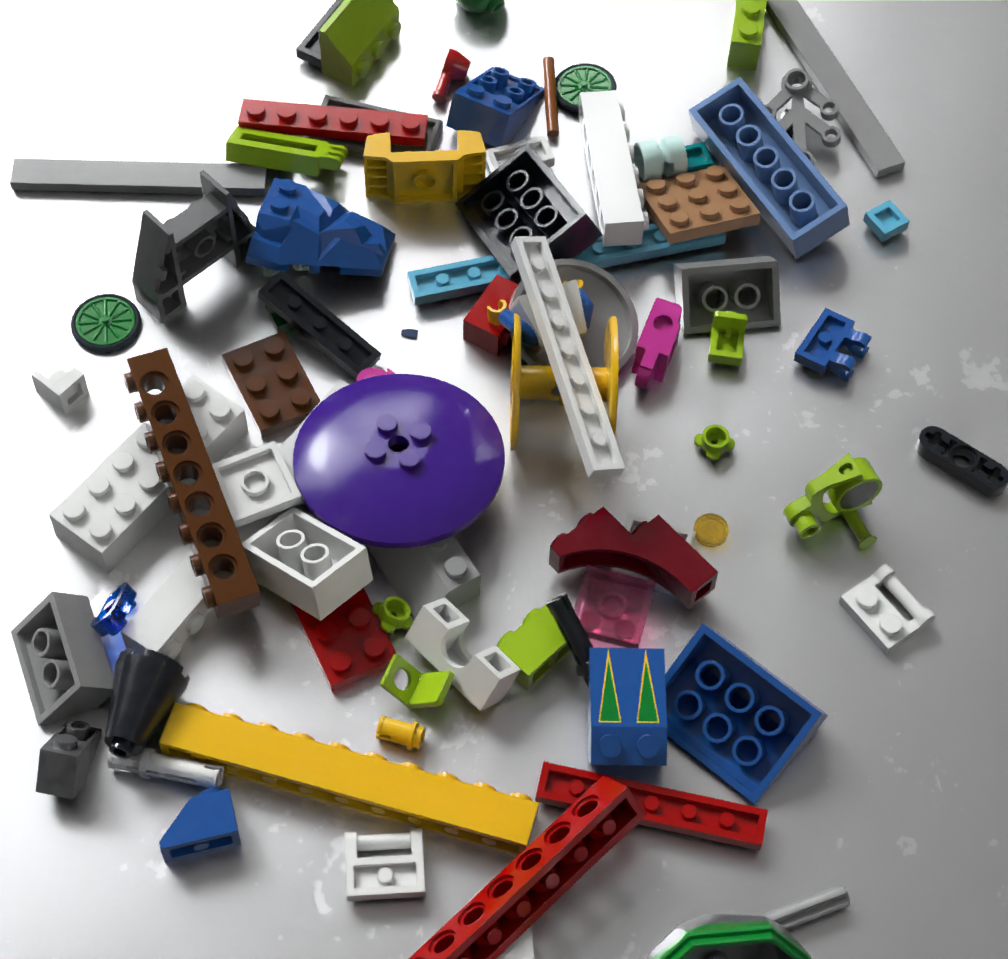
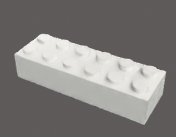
(124, 493)

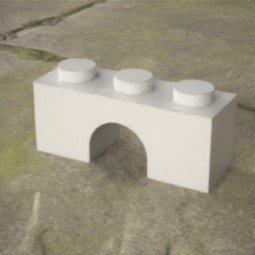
(439, 638)

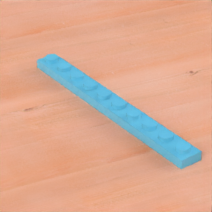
(476, 274)

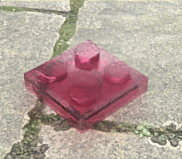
(614, 606)

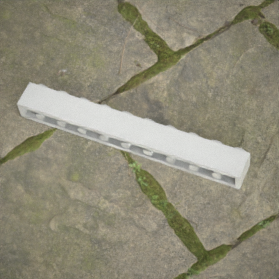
(178, 603)

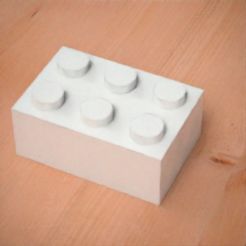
(308, 562)

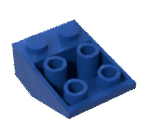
(494, 105)

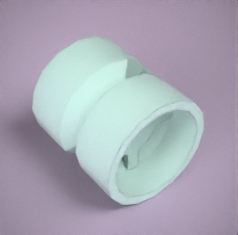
(660, 158)

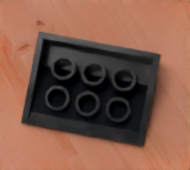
(526, 201)

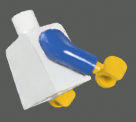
(579, 303)

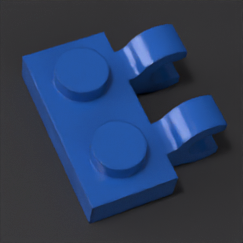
(824, 341)

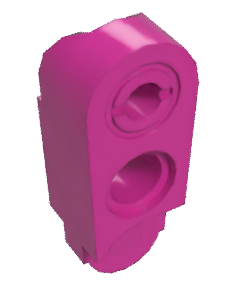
(657, 343)

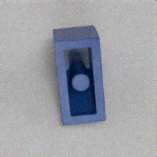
(202, 826)

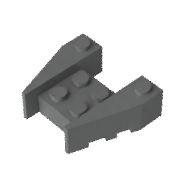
(186, 246)

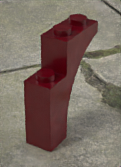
(650, 551)

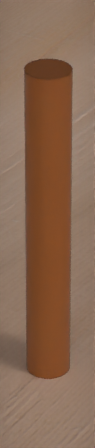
(550, 97)

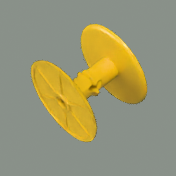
(538, 381)

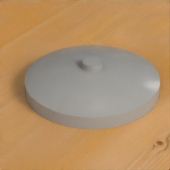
(608, 300)

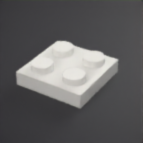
(256, 484)

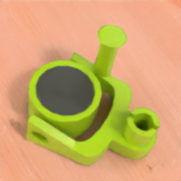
(850, 486)

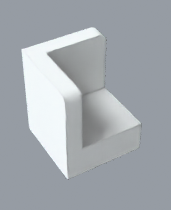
(61, 388)

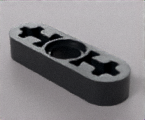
(965, 474)

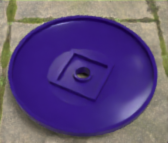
(405, 496)

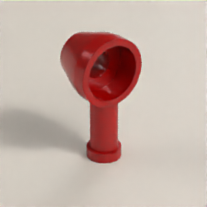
(454, 68)

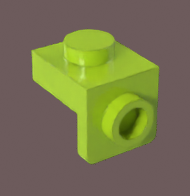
(727, 338)

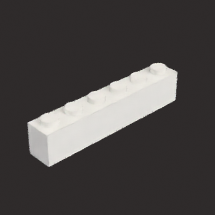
(611, 169)

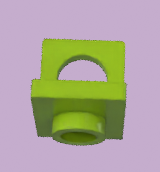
(422, 688)

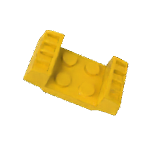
(423, 174)

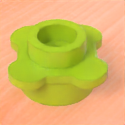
(718, 434)
(393, 614)

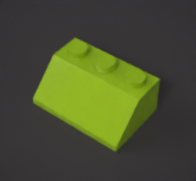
(357, 37)

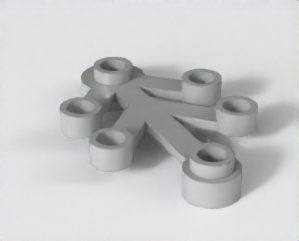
(799, 116)

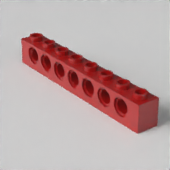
(538, 875)

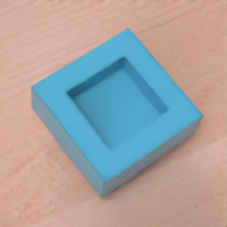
(886, 220)

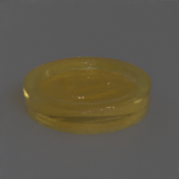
(711, 530)

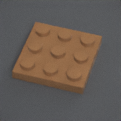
(698, 204)

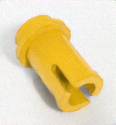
(401, 732)

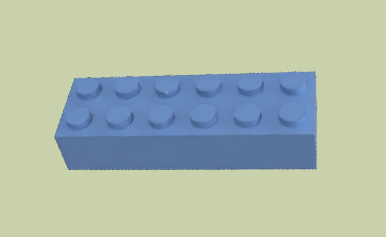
(769, 167)

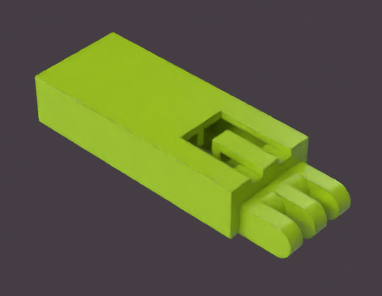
(283, 151)

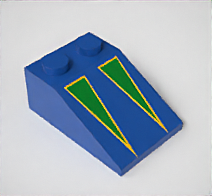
(627, 707)

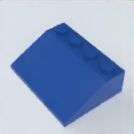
(736, 714)

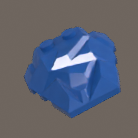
(316, 231)

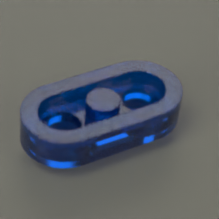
(113, 610)

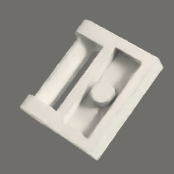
(878, 616)
(384, 875)

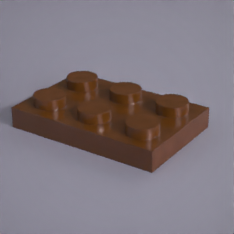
(271, 383)

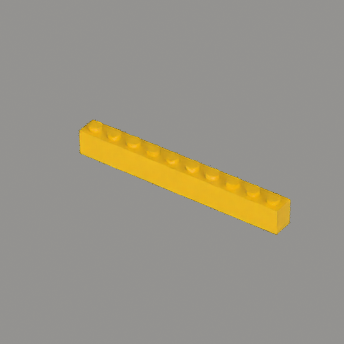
(352, 779)

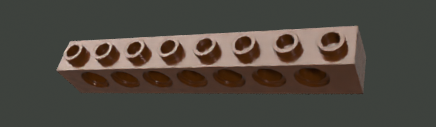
(157, 372)

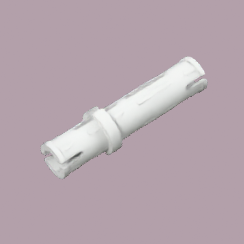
(174, 768)

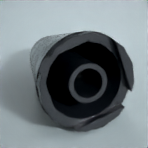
(141, 699)

